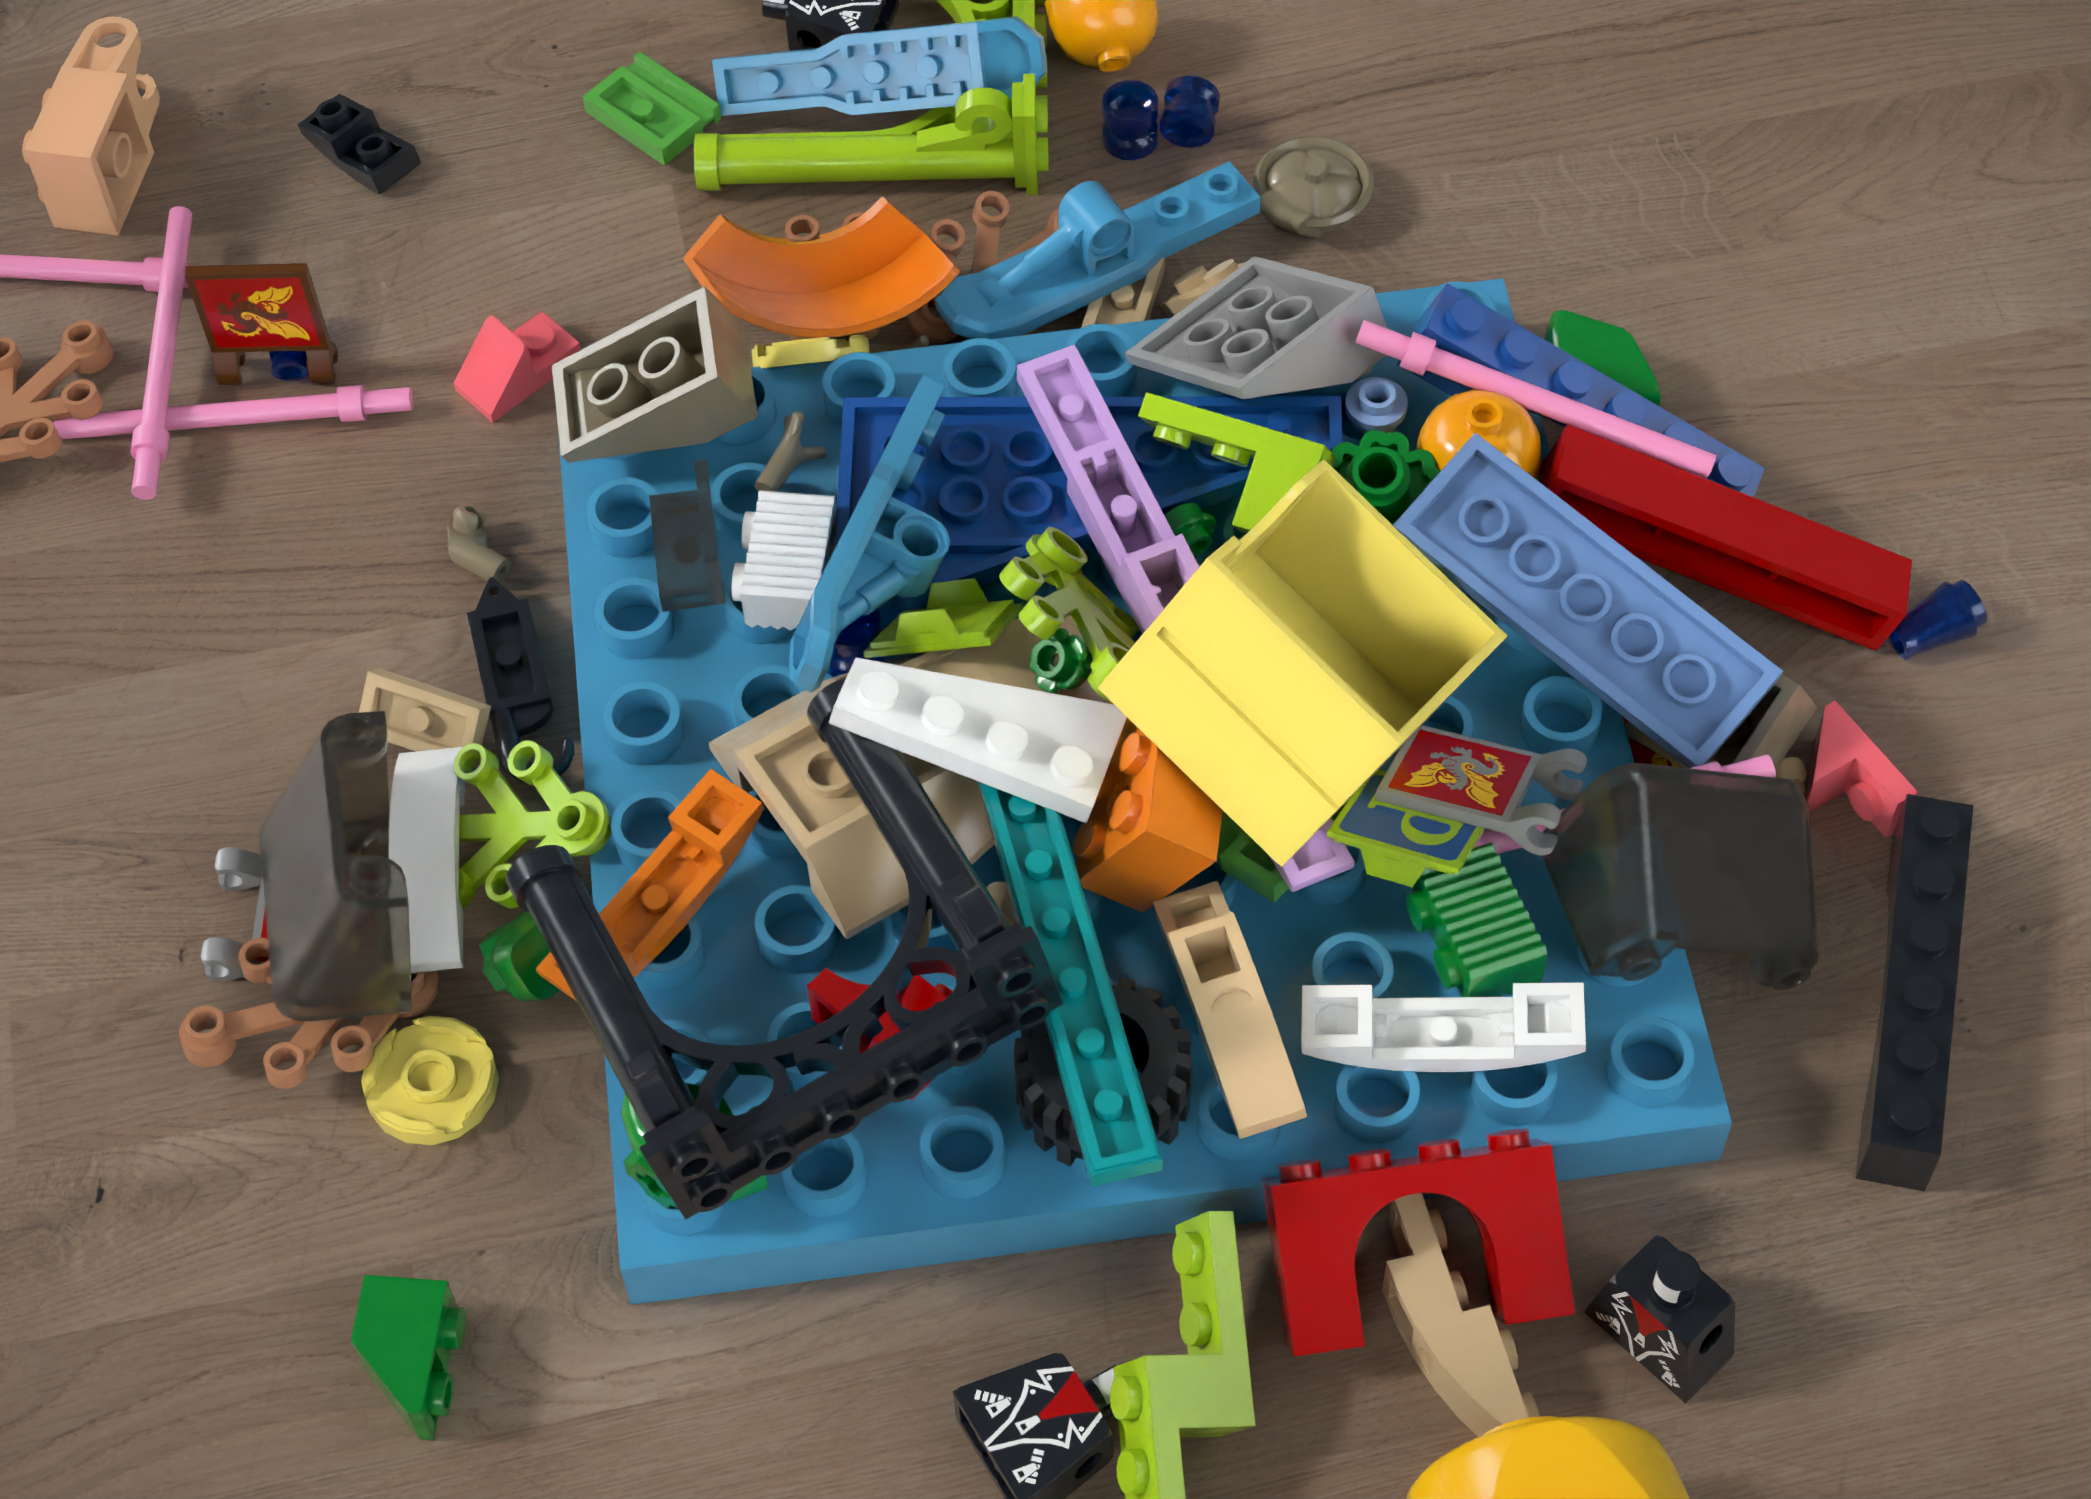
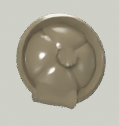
(1312, 185)

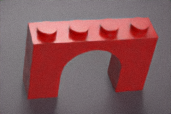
(1322, 1213)

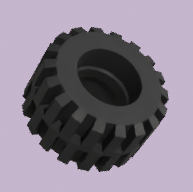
(1158, 1051)

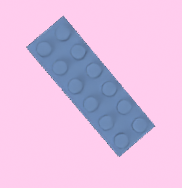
(1587, 603)

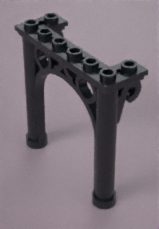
(709, 1154)

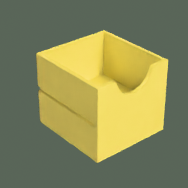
(1300, 661)

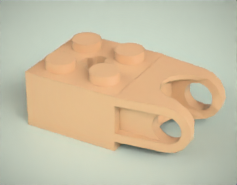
(94, 132)

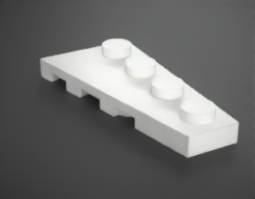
(999, 734)

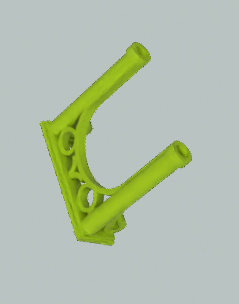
(973, 140)

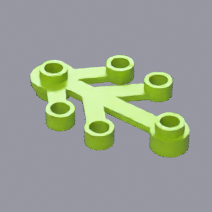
(1101, 623)
(514, 823)

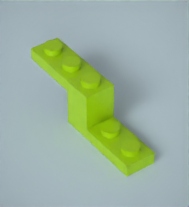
(1277, 456)
(1190, 1393)

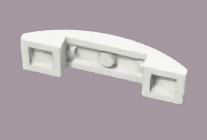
(426, 847)
(1446, 1032)

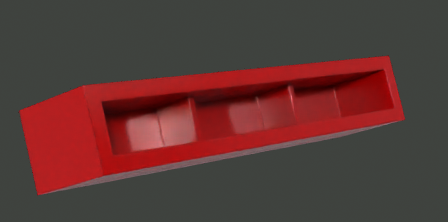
(1731, 539)

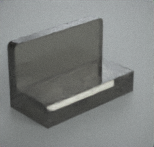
(687, 546)

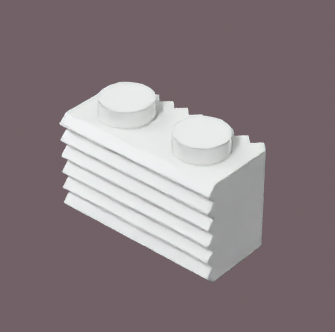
(787, 553)

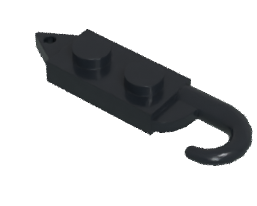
(512, 672)

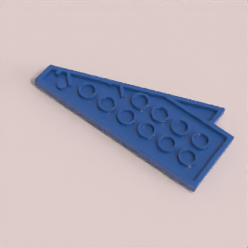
(1000, 481)

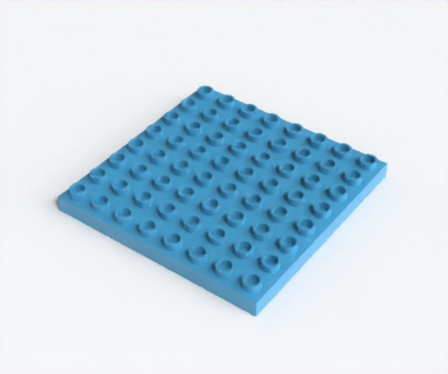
(955, 1164)

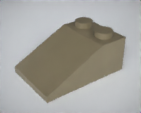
(656, 383)

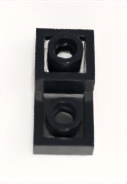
(357, 145)

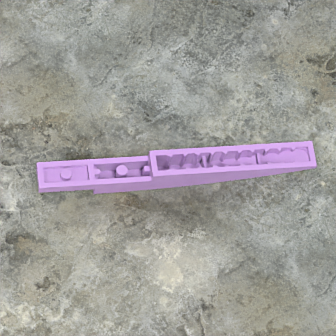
(1131, 529)

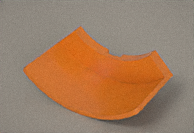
(823, 286)

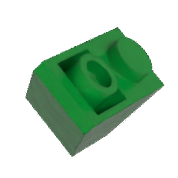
(406, 1342)

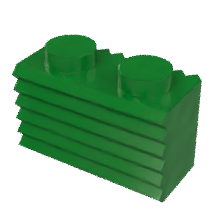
(1477, 927)

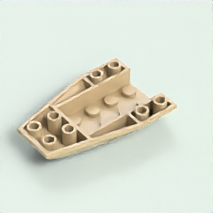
(821, 813)

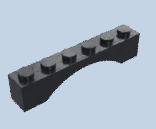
(1916, 1016)

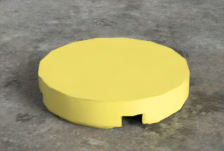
(807, 351)
(430, 1081)

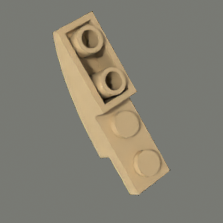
(1230, 1009)
(1454, 1346)

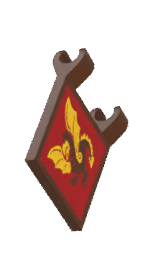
(261, 312)

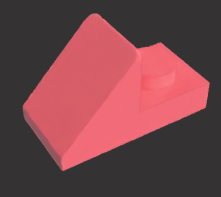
(511, 365)
(1851, 763)

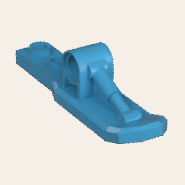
(884, 69)
(1093, 253)
(882, 550)

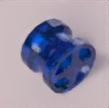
(1189, 111)

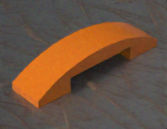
(677, 876)

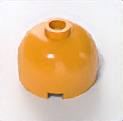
(1103, 31)
(1489, 415)

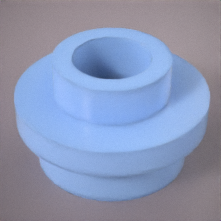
(1376, 416)

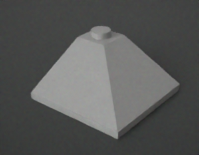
(1266, 333)

